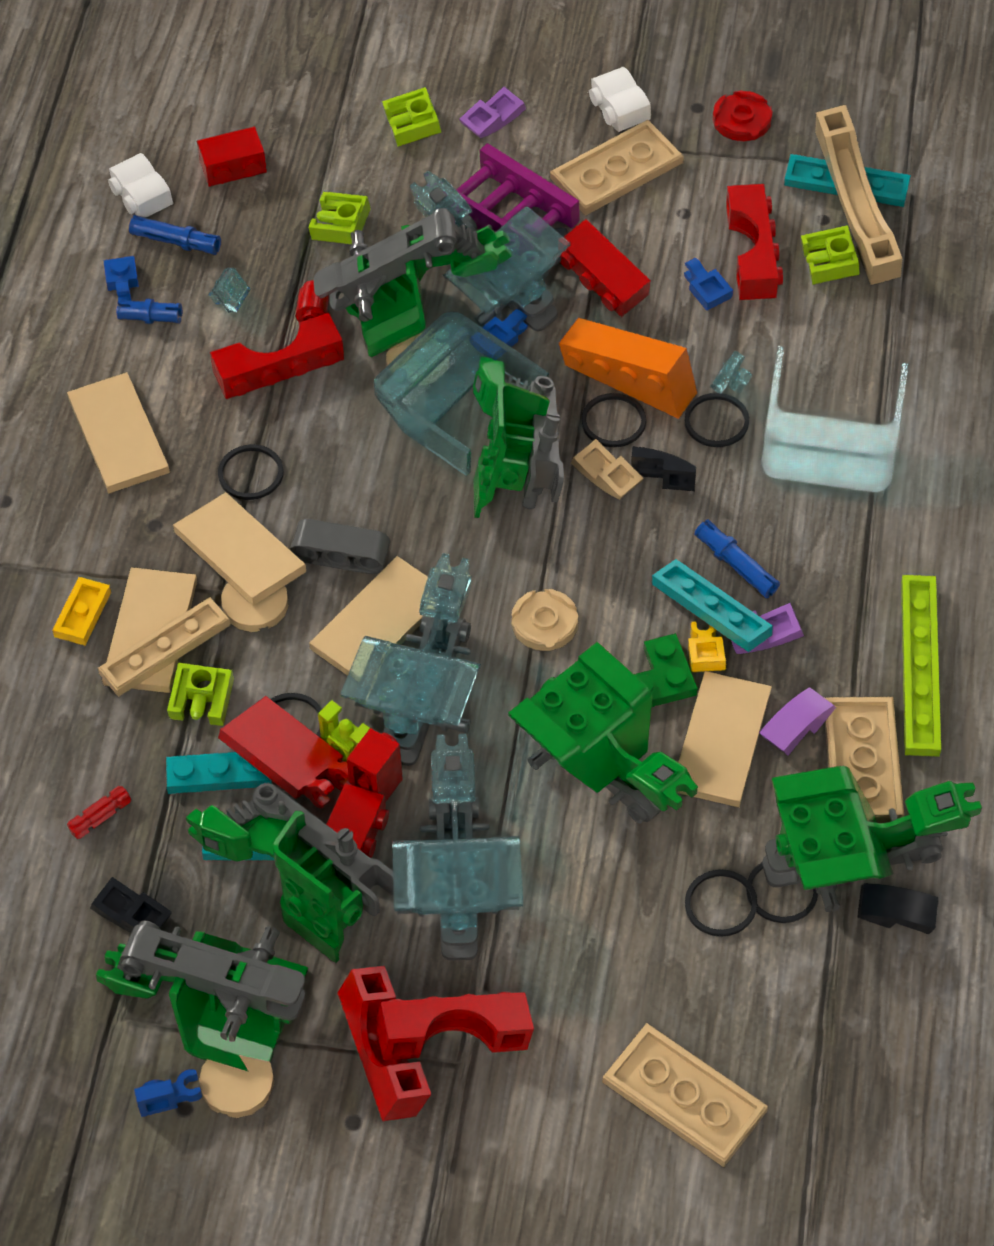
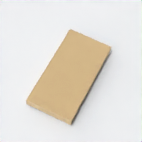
(617, 166)
(118, 432)
(239, 548)
(148, 604)
(382, 610)
(724, 736)
(865, 740)
(685, 1094)

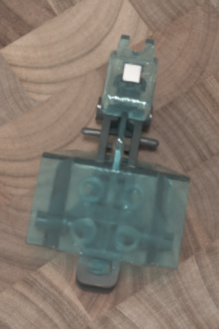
(518, 279)
(420, 684)
(456, 874)

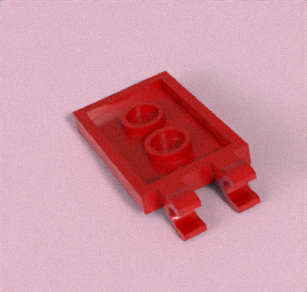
(286, 751)

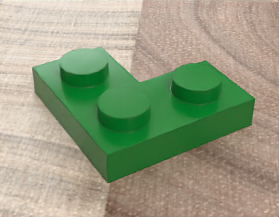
(669, 673)

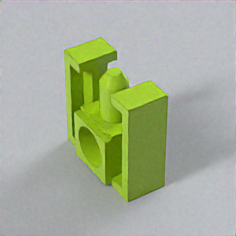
(419, 114)
(349, 216)
(838, 252)
(217, 692)
(340, 735)

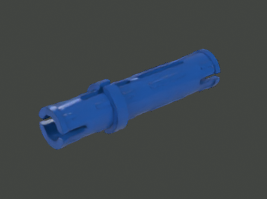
(186, 237)
(726, 549)

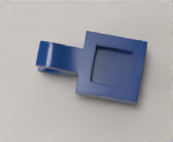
(121, 276)
(706, 286)
(508, 329)
(162, 1096)

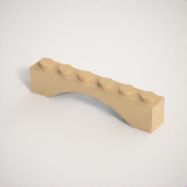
(870, 231)

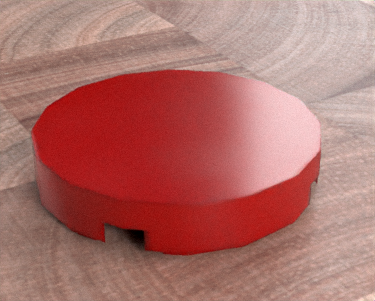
(742, 116)

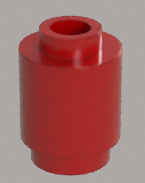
(309, 304)

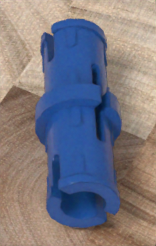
(149, 311)

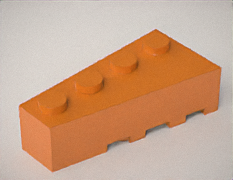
(631, 364)

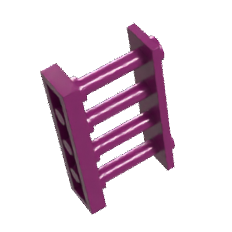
(519, 180)

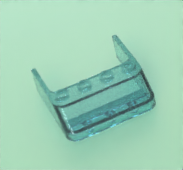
(437, 374)
(829, 448)

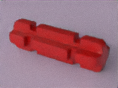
(99, 812)

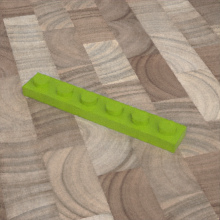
(920, 666)

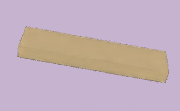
(164, 646)

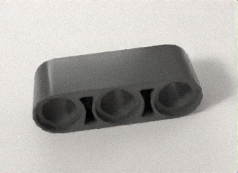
(340, 546)

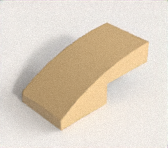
(606, 471)

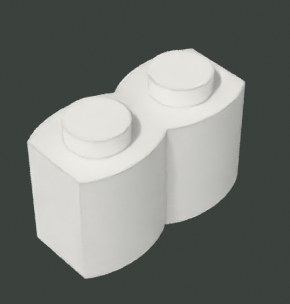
(620, 99)
(140, 186)

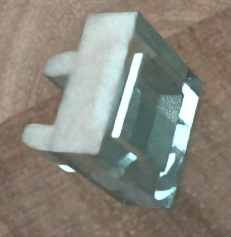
(229, 290)
(732, 375)

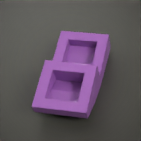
(493, 115)
(785, 628)
(795, 719)

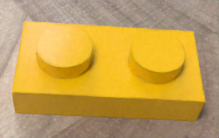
(81, 611)

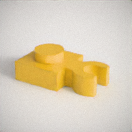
(705, 650)

